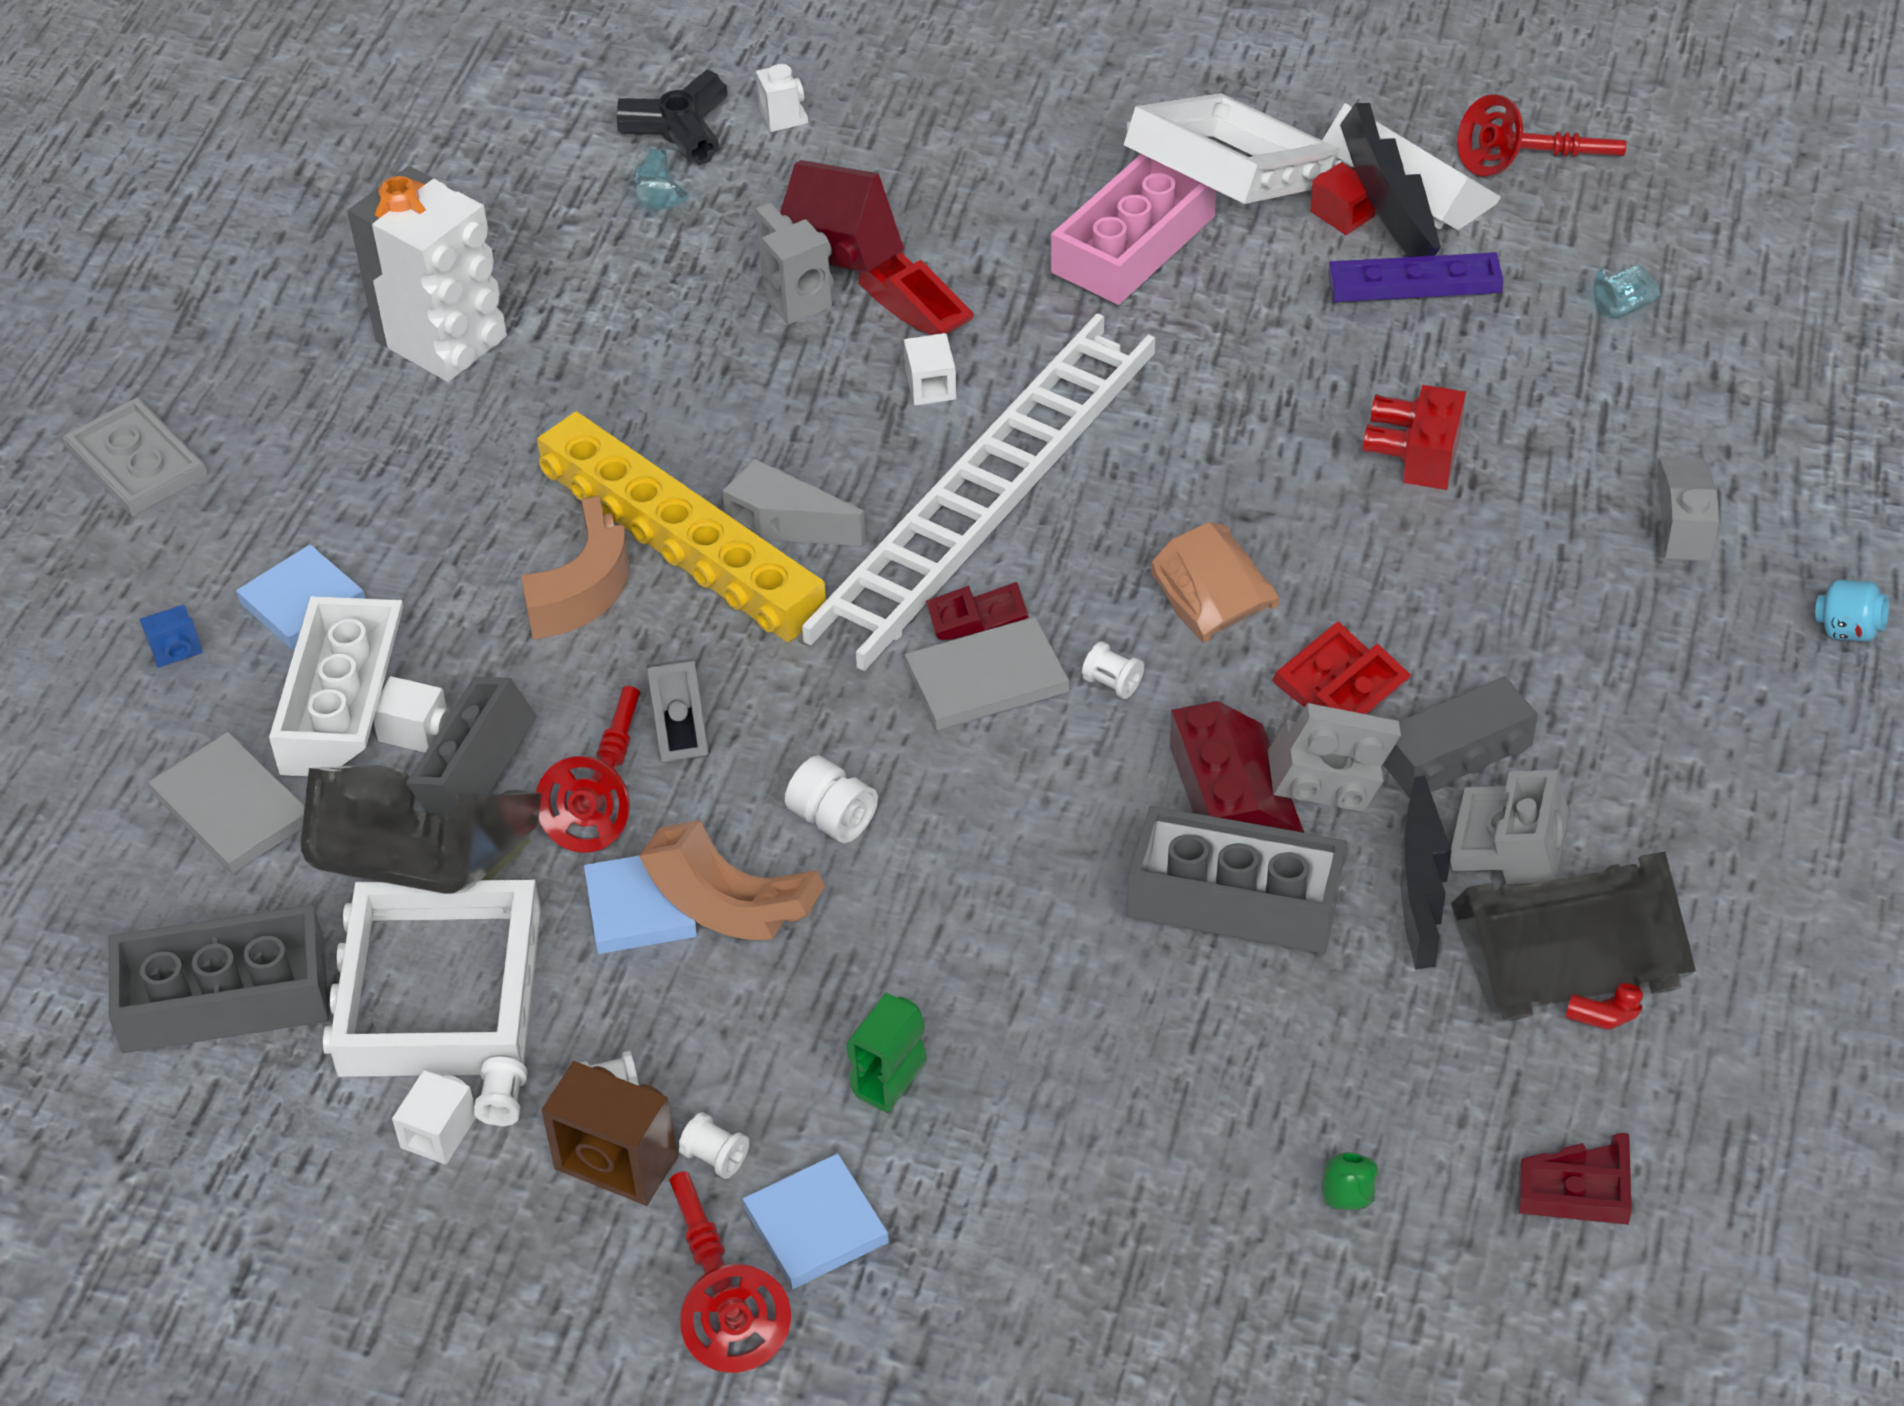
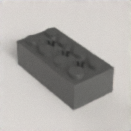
(217, 978)

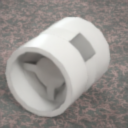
(826, 797)

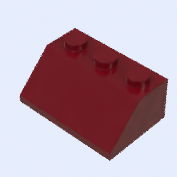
(846, 208)
(1228, 766)

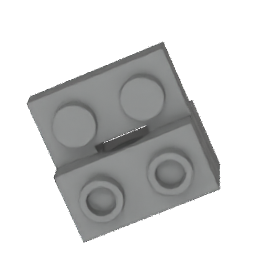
(794, 264)
(1331, 756)
(1513, 827)

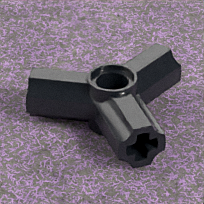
(678, 116)

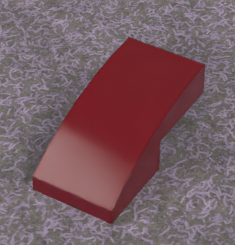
(962, 614)

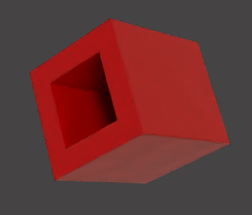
(1341, 199)

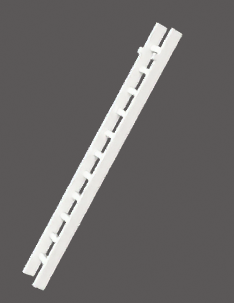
(886, 630)

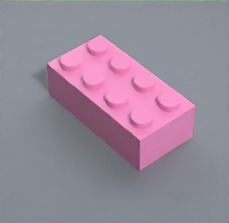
(1130, 228)

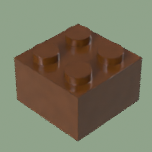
(610, 1132)

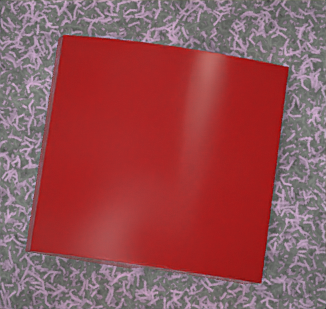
(1341, 673)

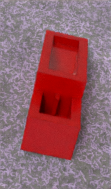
(915, 295)

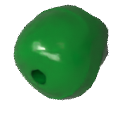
(1349, 1181)

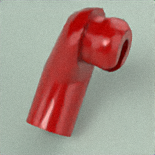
(1610, 1013)

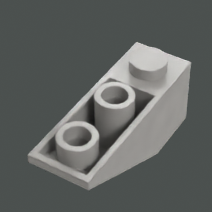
(790, 509)

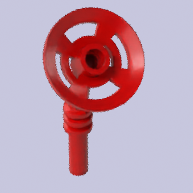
(1509, 142)
(588, 793)
(727, 1300)

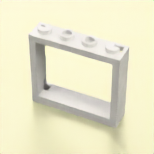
(1177, 135)
(435, 1052)

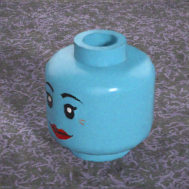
(1853, 610)

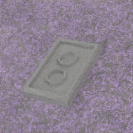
(135, 456)
(986, 673)
(229, 802)

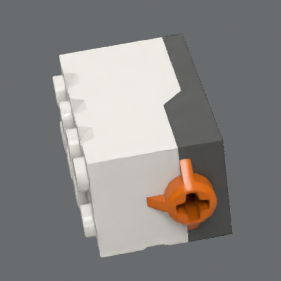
(427, 272)

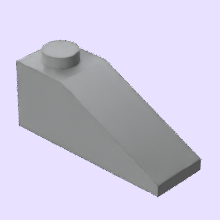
(1688, 508)

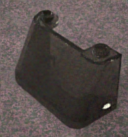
(366, 828)
(1575, 936)

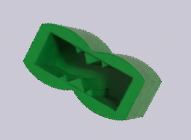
(887, 1052)

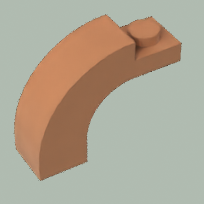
(584, 587)
(716, 893)

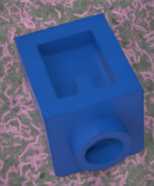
(171, 635)

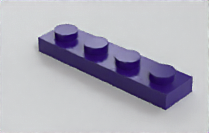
(1415, 277)

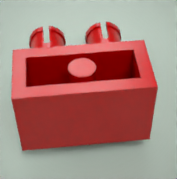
(1431, 434)

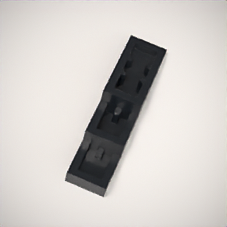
(1396, 196)
(1423, 871)

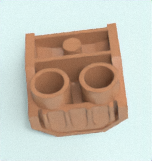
(1211, 580)

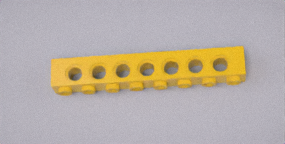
(682, 526)

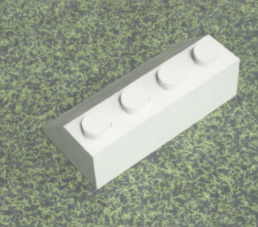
(1450, 194)
(333, 682)

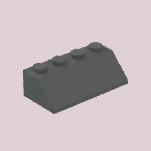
(1236, 879)

